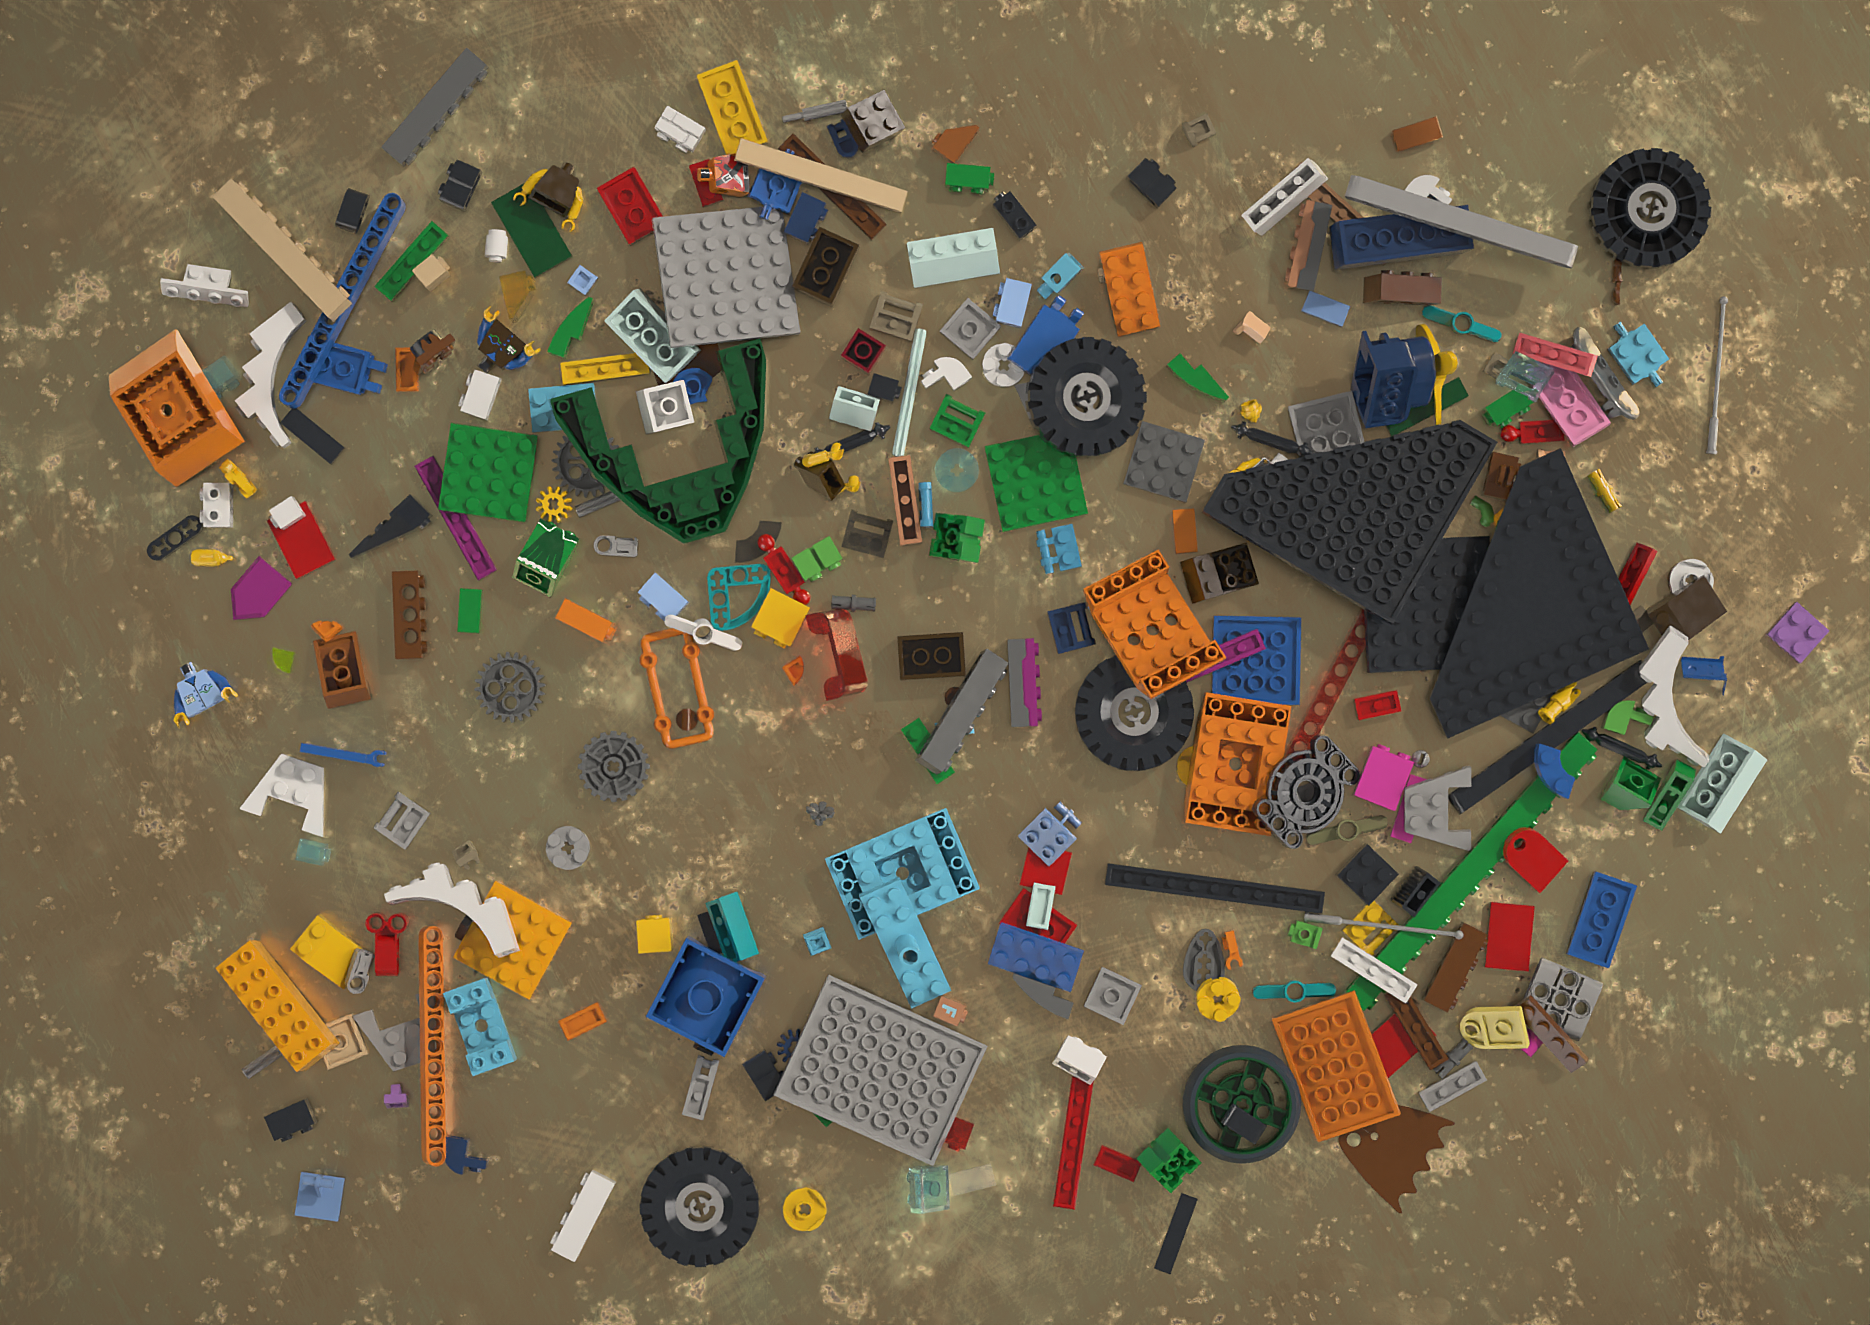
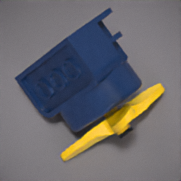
(1399, 376)

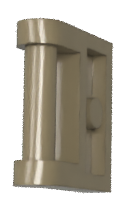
(894, 323)

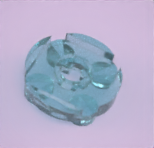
(947, 462)

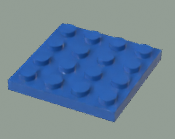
(1268, 674)

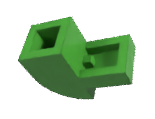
(1618, 717)

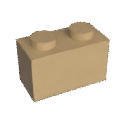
(432, 272)

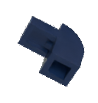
(457, 1156)

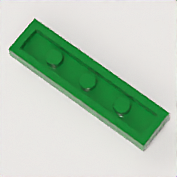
(401, 272)

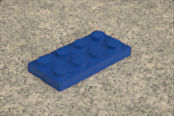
(1601, 919)
(1036, 957)

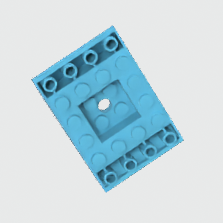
(925, 847)

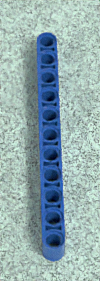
(352, 270)

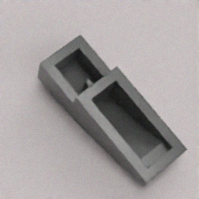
(1043, 995)

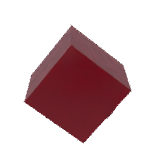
(863, 351)

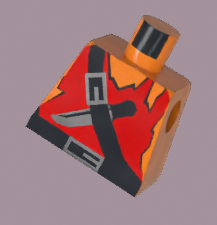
(726, 176)

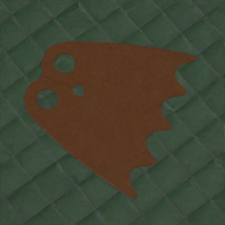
(1397, 1153)

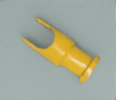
(1559, 703)

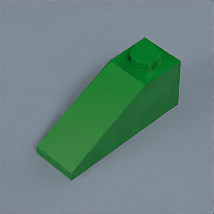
(1670, 794)

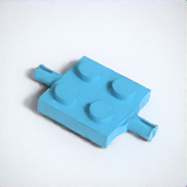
(1638, 354)

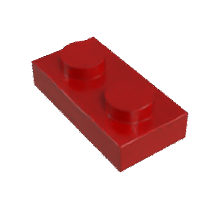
(706, 197)
(1377, 705)

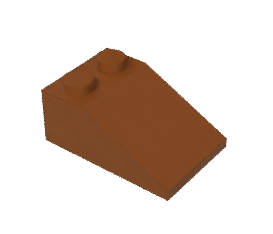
(341, 670)

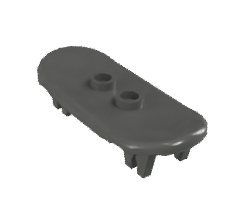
(1606, 379)

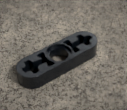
(158, 542)

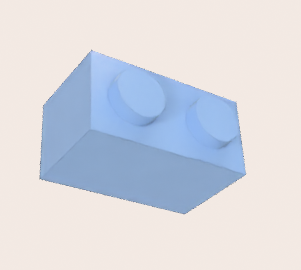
(1012, 303)
(662, 597)

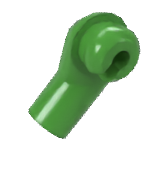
(1486, 510)

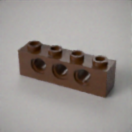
(401, 581)

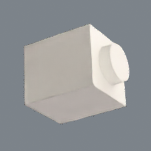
(286, 513)

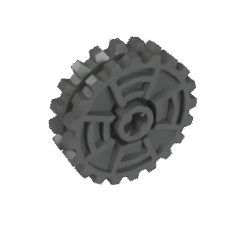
(615, 749)

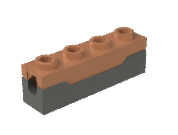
(1310, 244)

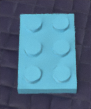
(541, 412)

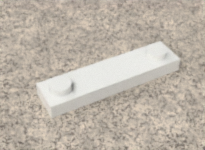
(1374, 970)

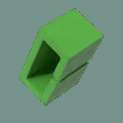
(817, 559)

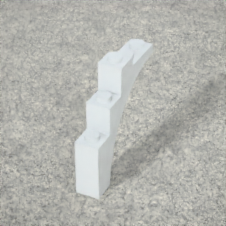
(259, 400)
(1666, 727)
(438, 887)

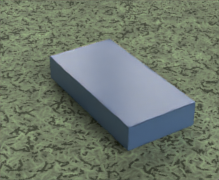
(1325, 308)

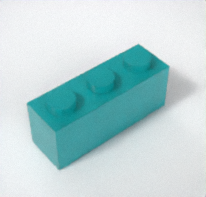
(732, 927)

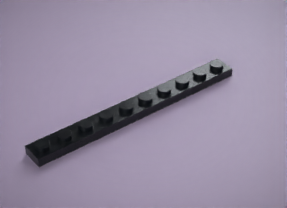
(1214, 888)

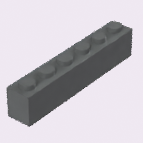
(435, 107)
(961, 712)

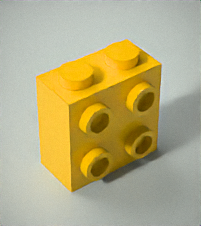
(780, 618)

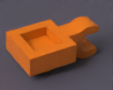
(1229, 942)

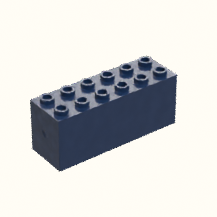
(1391, 240)

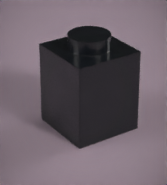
(884, 388)

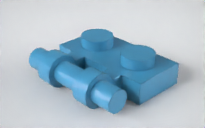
(1065, 547)

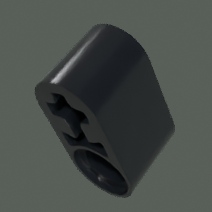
(352, 211)
(1243, 1123)

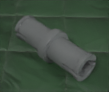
(853, 603)
(1454, 1058)

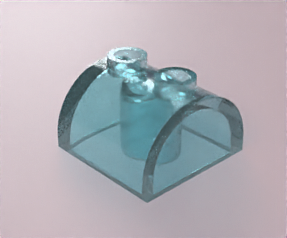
(928, 1188)

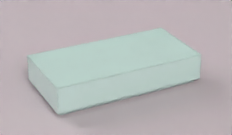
(1040, 906)

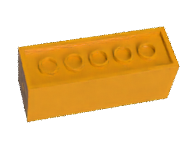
(277, 1005)

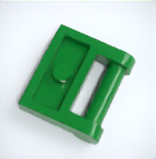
(954, 427)

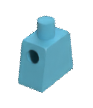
(1067, 268)

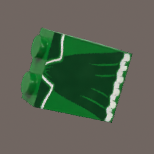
(545, 557)

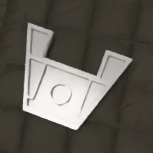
(294, 783)

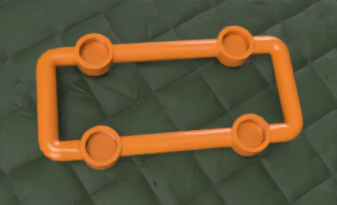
(663, 723)

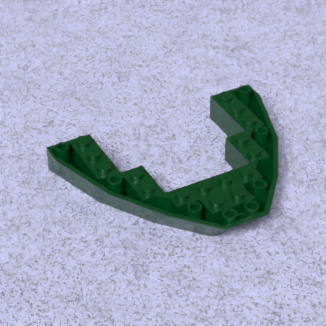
(692, 503)

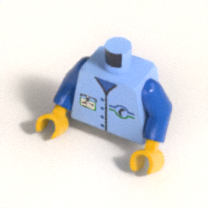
(199, 692)

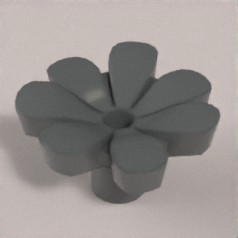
(820, 812)

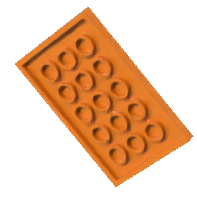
(1336, 1066)

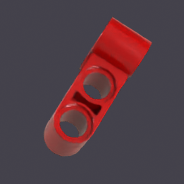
(387, 943)

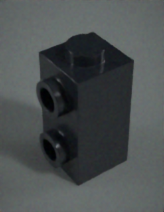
(1014, 215)

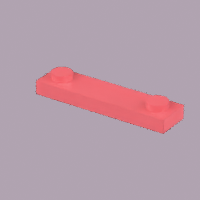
(1556, 354)

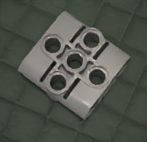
(1586, 992)

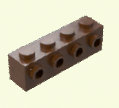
(1454, 968)

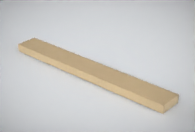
(820, 175)

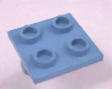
(1048, 836)
(319, 1196)

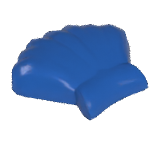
(696, 384)

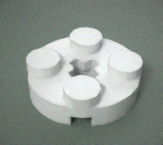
(991, 363)
(1686, 568)

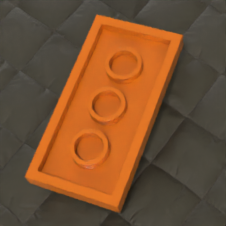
(1129, 289)

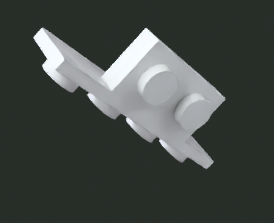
(205, 285)

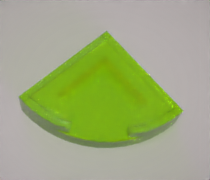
(283, 659)

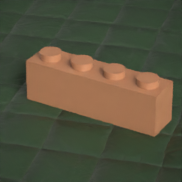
(905, 500)

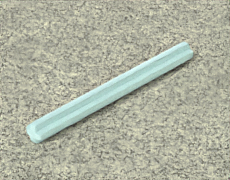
(909, 392)

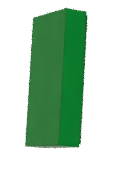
(469, 610)

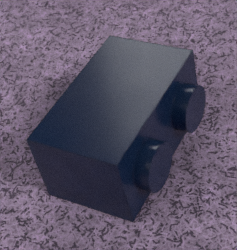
(806, 218)

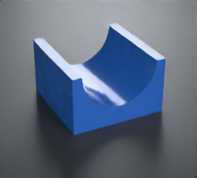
(705, 996)

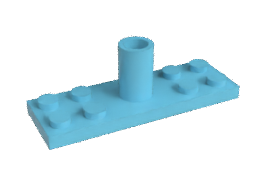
(905, 942)

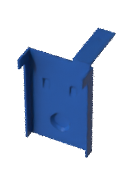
(1704, 669)

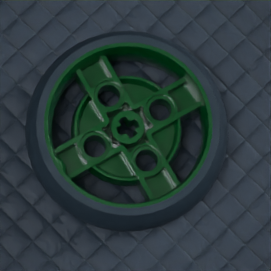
(1256, 1063)

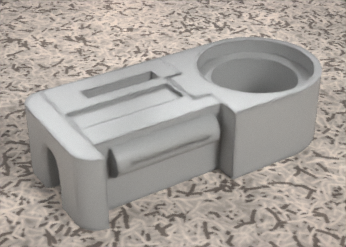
(618, 547)
(358, 969)

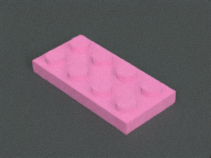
(1572, 406)

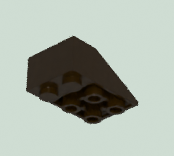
(1219, 572)

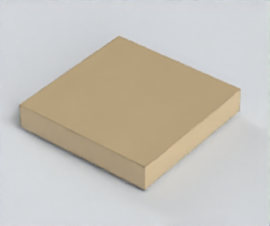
(351, 1042)

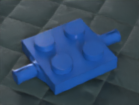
(774, 191)

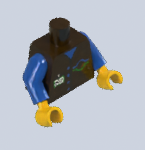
(501, 345)

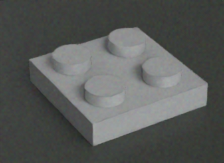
(970, 328)
(1112, 995)

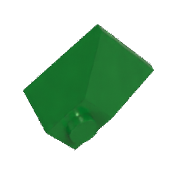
(1631, 786)

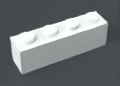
(1284, 197)
(583, 1215)

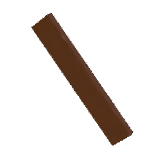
(854, 209)

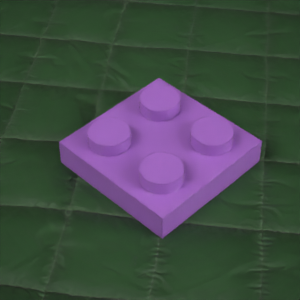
(1797, 632)

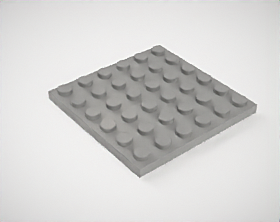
(725, 276)

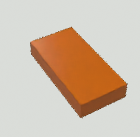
(406, 377)
(1184, 531)
(582, 1021)

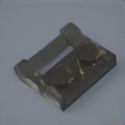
(867, 541)

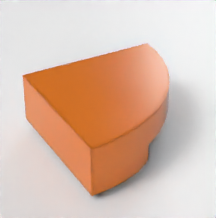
(326, 629)
(794, 670)

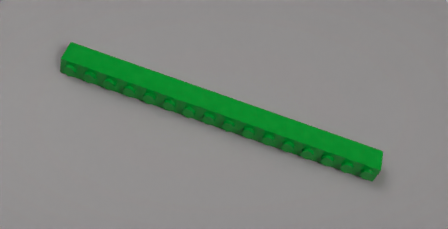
(1471, 870)

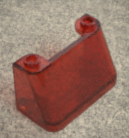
(846, 652)

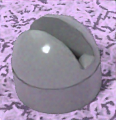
(1416, 756)

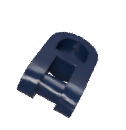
(845, 145)

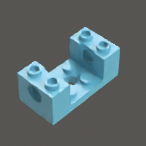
(487, 1048)

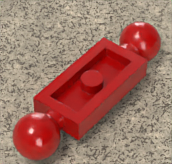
(1533, 432)
(783, 569)

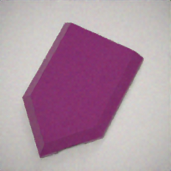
(257, 590)

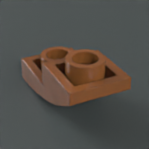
(1417, 133)

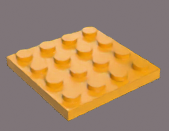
(537, 935)

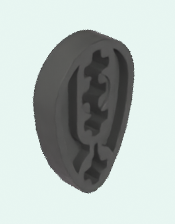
(1196, 950)

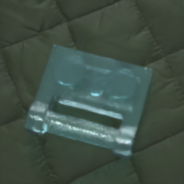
(1527, 370)

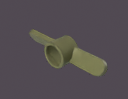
(1361, 826)

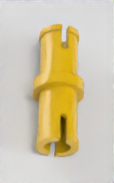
(1604, 491)

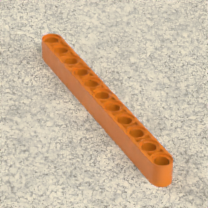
(438, 1054)

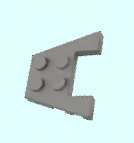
(1428, 809)
(399, 1043)

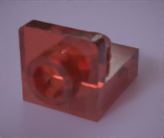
(959, 1134)

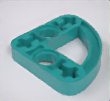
(728, 581)

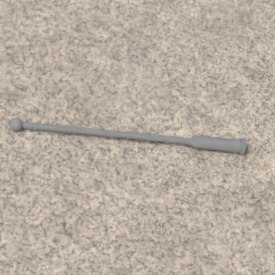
(1713, 426)
(1336, 920)

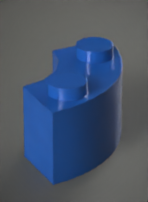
(1551, 771)

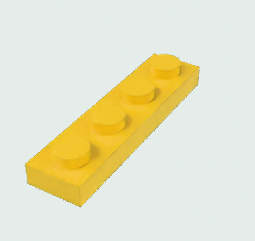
(603, 368)

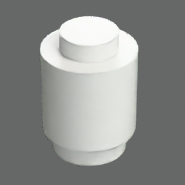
(496, 245)

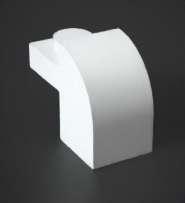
(1425, 187)
(950, 369)

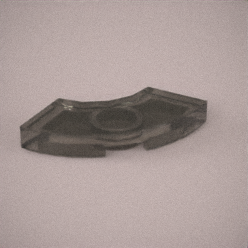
(748, 549)

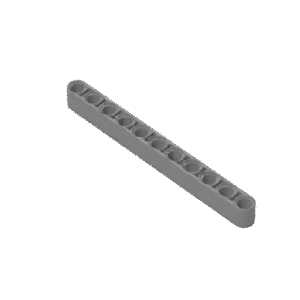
(1461, 221)

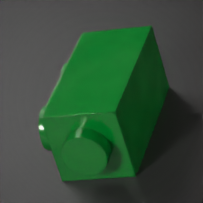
(968, 177)
(1505, 407)

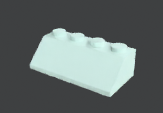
(953, 257)
(645, 331)
(1722, 783)

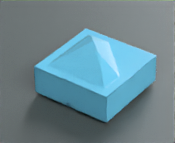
(817, 941)

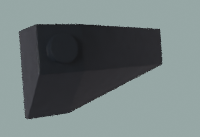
(404, 519)

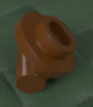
(686, 719)

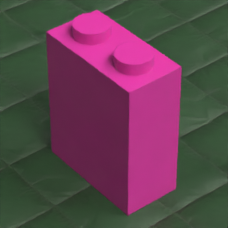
(1383, 777)

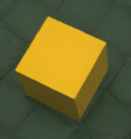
(654, 934)

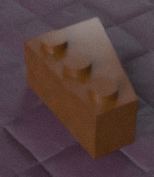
(1402, 288)

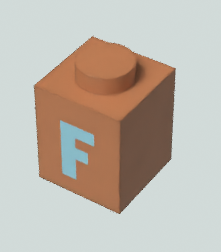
(950, 1011)

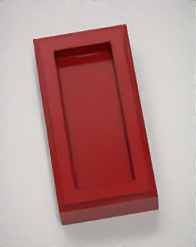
(1117, 1163)

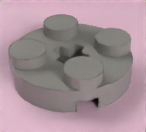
(574, 837)

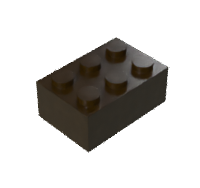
(825, 266)
(931, 656)

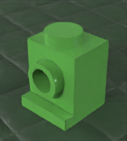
(1313, 937)

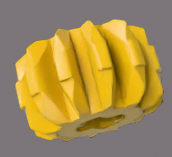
(546, 505)

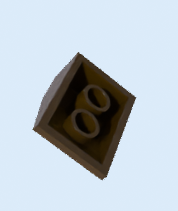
(1688, 609)

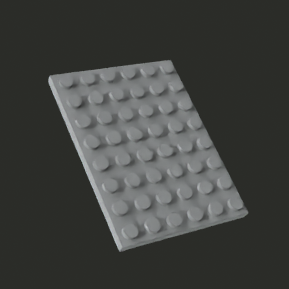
(880, 1070)

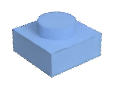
(582, 280)

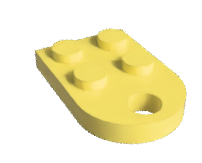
(1495, 1028)

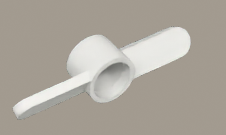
(714, 636)

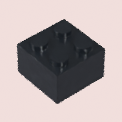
(1366, 874)

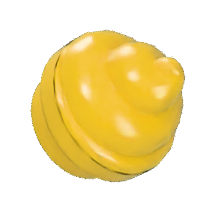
(1251, 410)

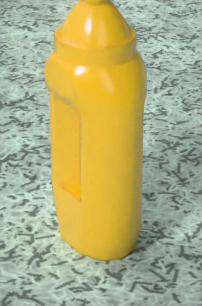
(208, 557)

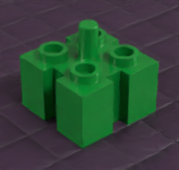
(957, 537)
(1168, 1160)

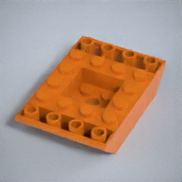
(199, 425)
(1226, 730)

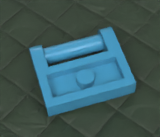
(925, 497)

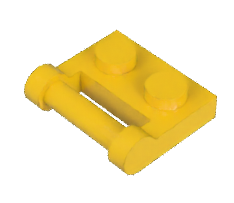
(1374, 914)

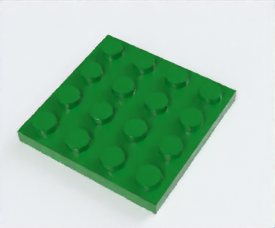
(487, 472)
(1034, 483)

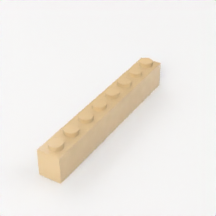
(282, 249)

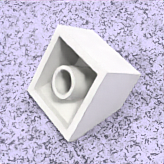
(664, 406)

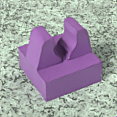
(396, 1098)

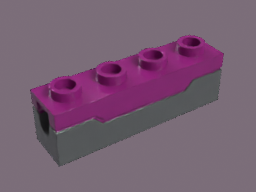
(1023, 682)

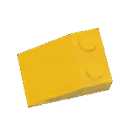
(326, 949)

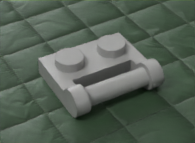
(407, 825)

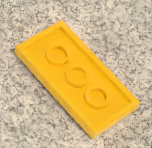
(731, 106)

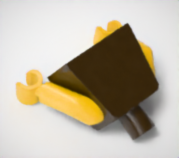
(556, 191)
(822, 475)

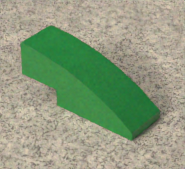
(571, 328)
(1196, 379)

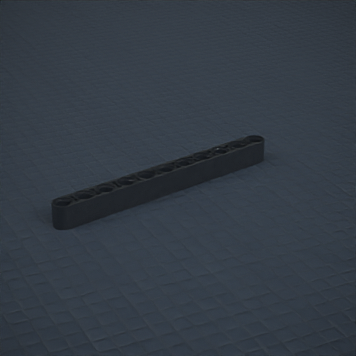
(1550, 735)

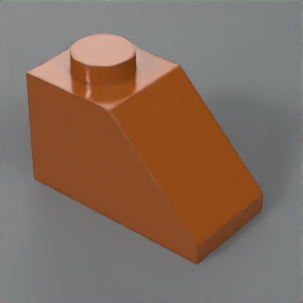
(954, 142)

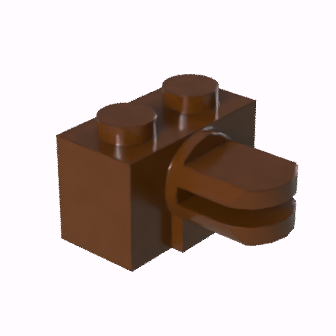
(1500, 475)

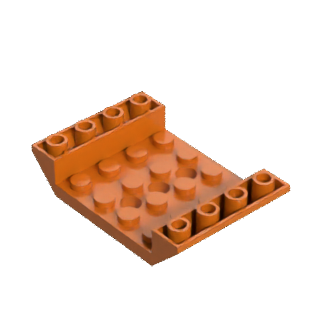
(1142, 598)

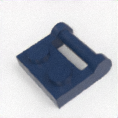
(1064, 630)

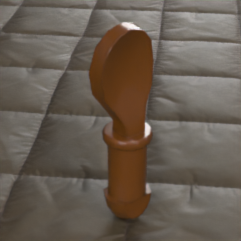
(1617, 279)

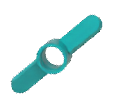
(1448, 319)
(1308, 990)

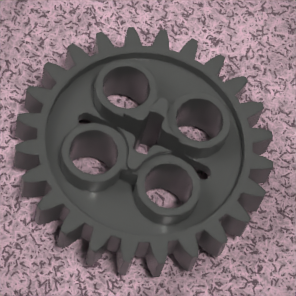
(585, 482)
(495, 673)

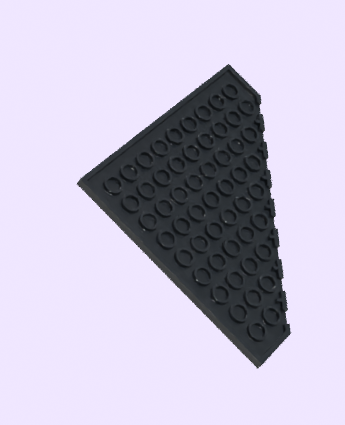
(1358, 513)
(1539, 606)

